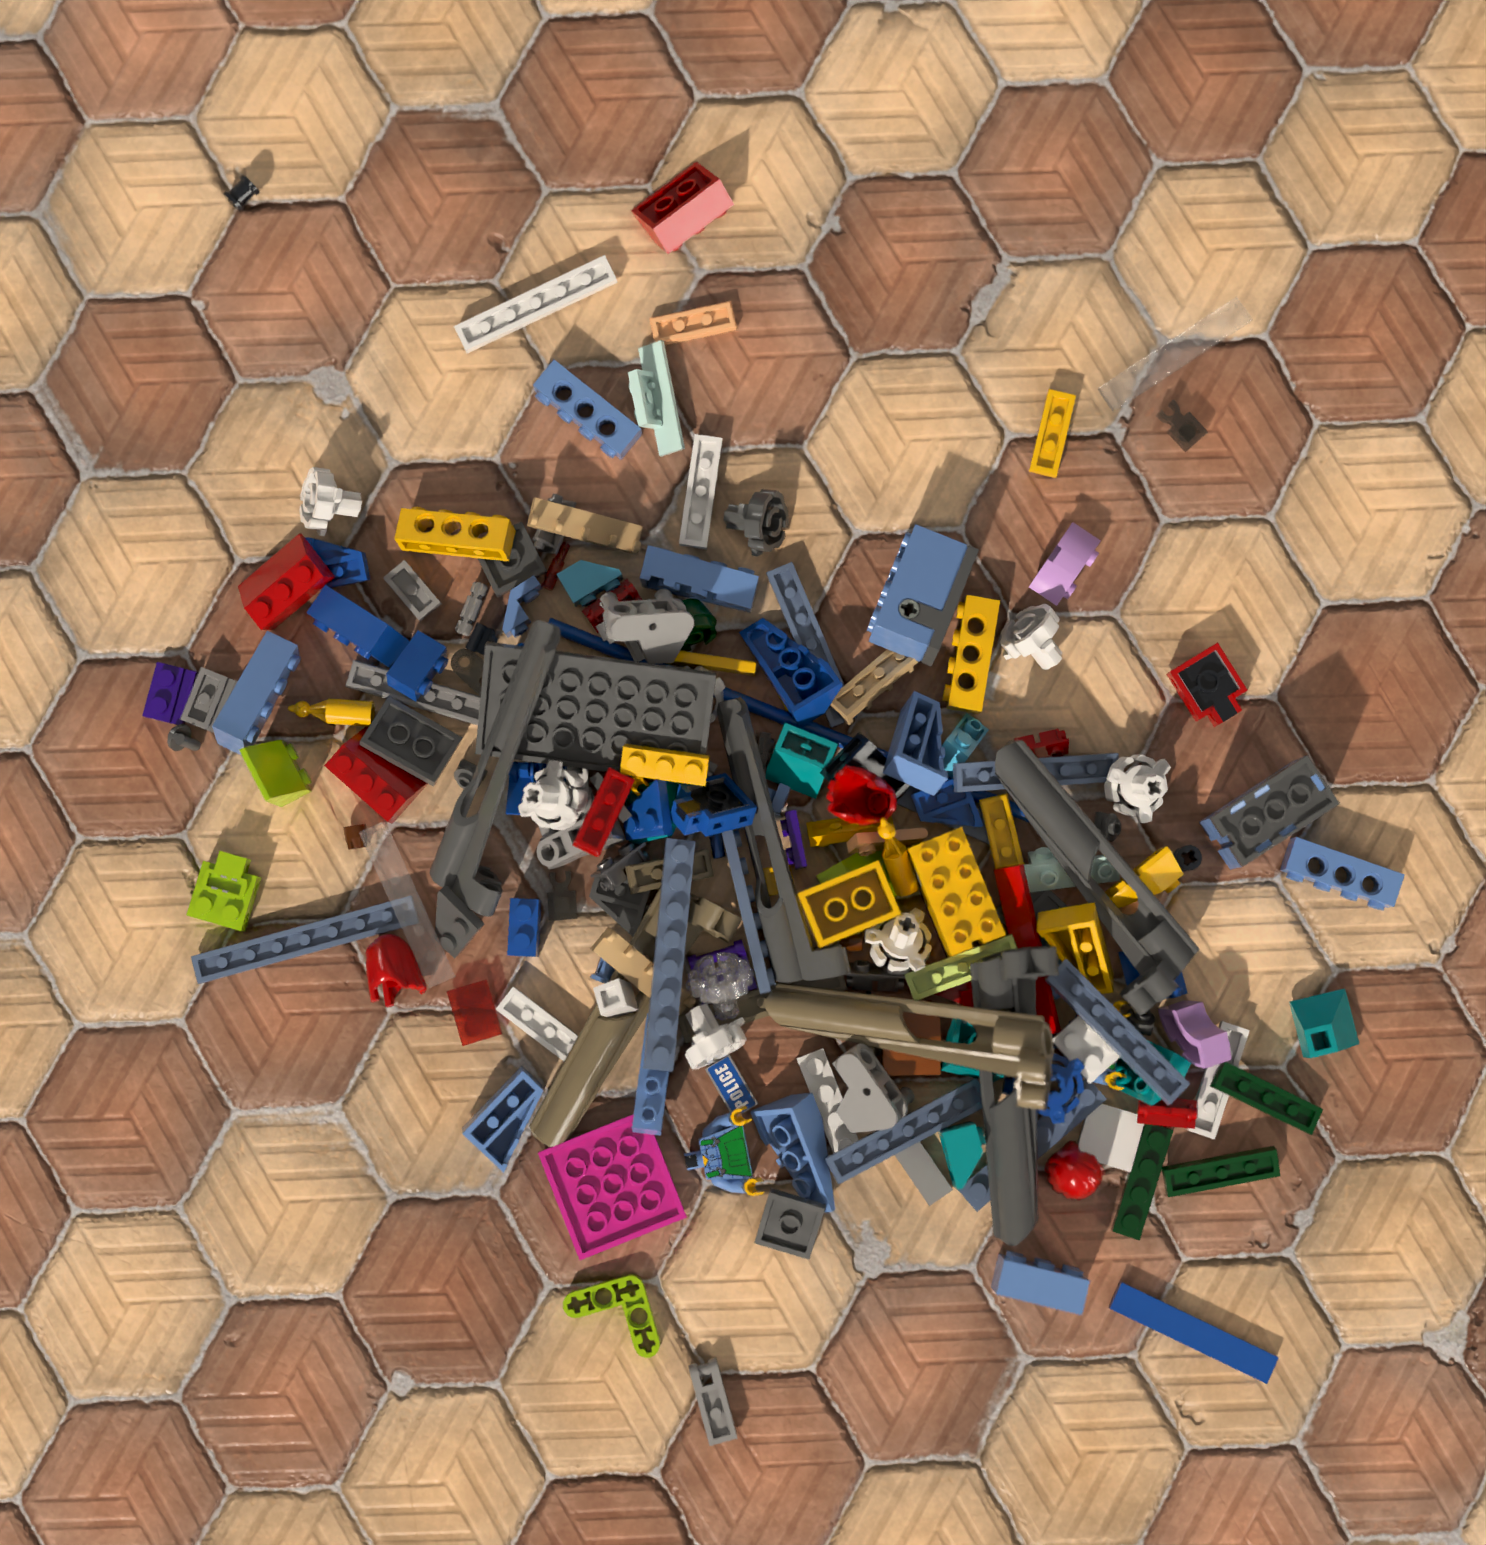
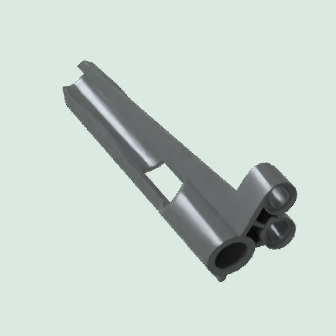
(465, 837)
(784, 923)
(1150, 935)
(1008, 984)

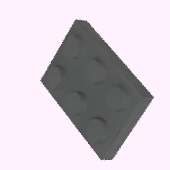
(410, 741)

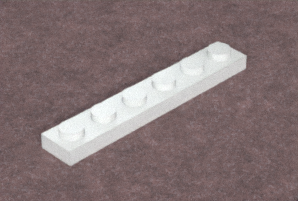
(535, 304)

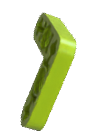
(629, 1303)

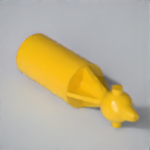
(338, 711)
(897, 861)

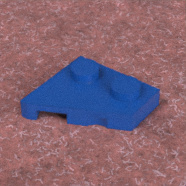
(346, 564)
(947, 806)
(649, 813)

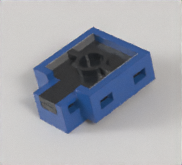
(712, 807)

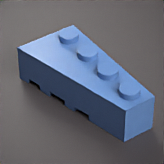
(699, 579)
(256, 693)

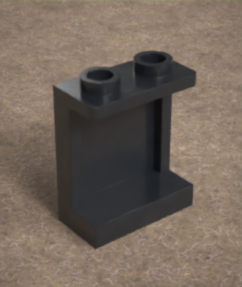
(863, 754)

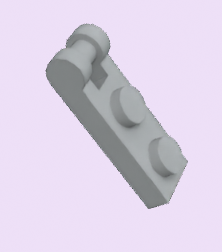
(713, 1403)

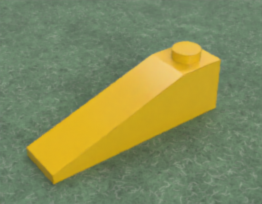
(1157, 872)

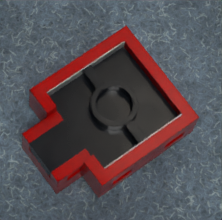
(1209, 685)

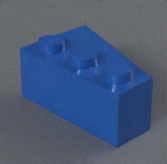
(357, 627)

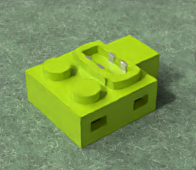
(225, 892)

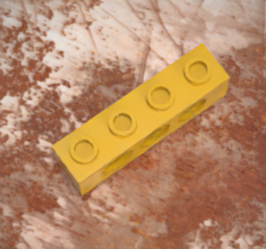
(493, 546)
(986, 612)

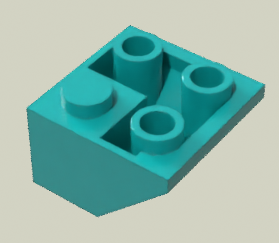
(1324, 1023)
(1136, 1087)

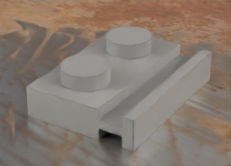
(207, 698)

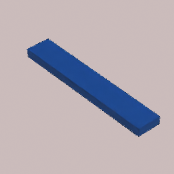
(1193, 1332)

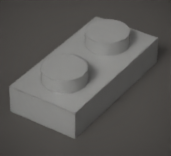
(412, 590)

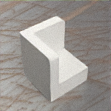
(615, 998)

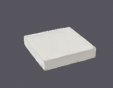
(1111, 1136)

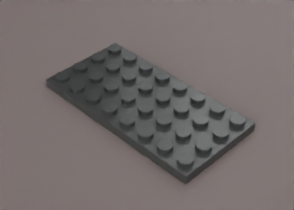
(598, 705)

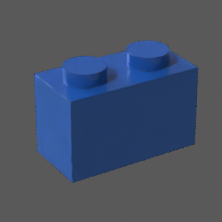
(417, 666)
(524, 927)

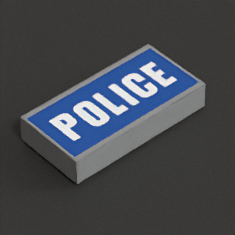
(731, 1084)

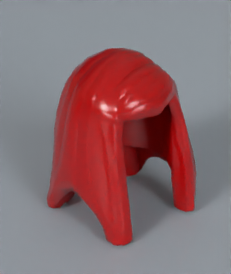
(860, 796)
(393, 965)
(1074, 1172)

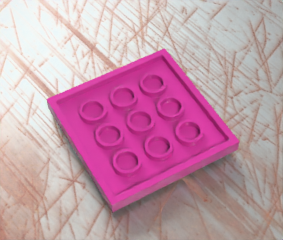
(611, 1186)

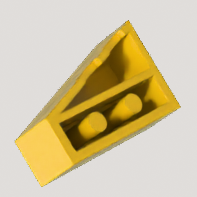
(1080, 940)

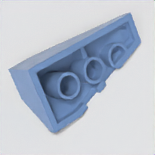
(798, 1138)

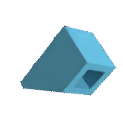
(588, 579)
(962, 742)

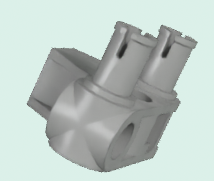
(655, 624)
(557, 848)
(867, 1102)

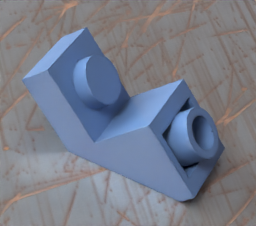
(515, 618)

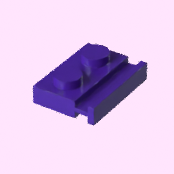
(168, 693)
(791, 828)

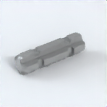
(471, 608)

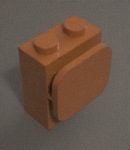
(904, 1064)

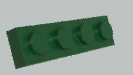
(1266, 1097)
(1221, 1171)
(1142, 1181)

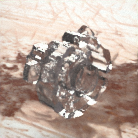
(721, 984)

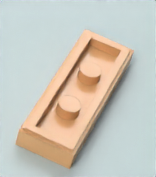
(693, 323)

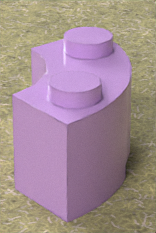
(1065, 563)
(1195, 1033)

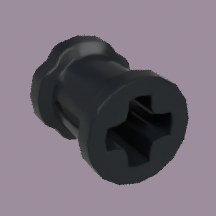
(241, 193)
(1195, 855)

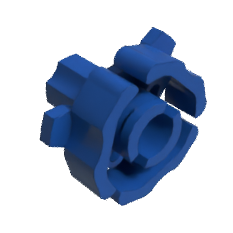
(1064, 1078)

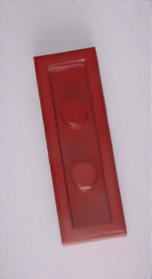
(603, 812)

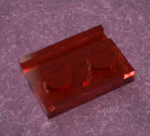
(474, 1012)

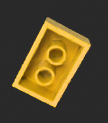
(848, 904)

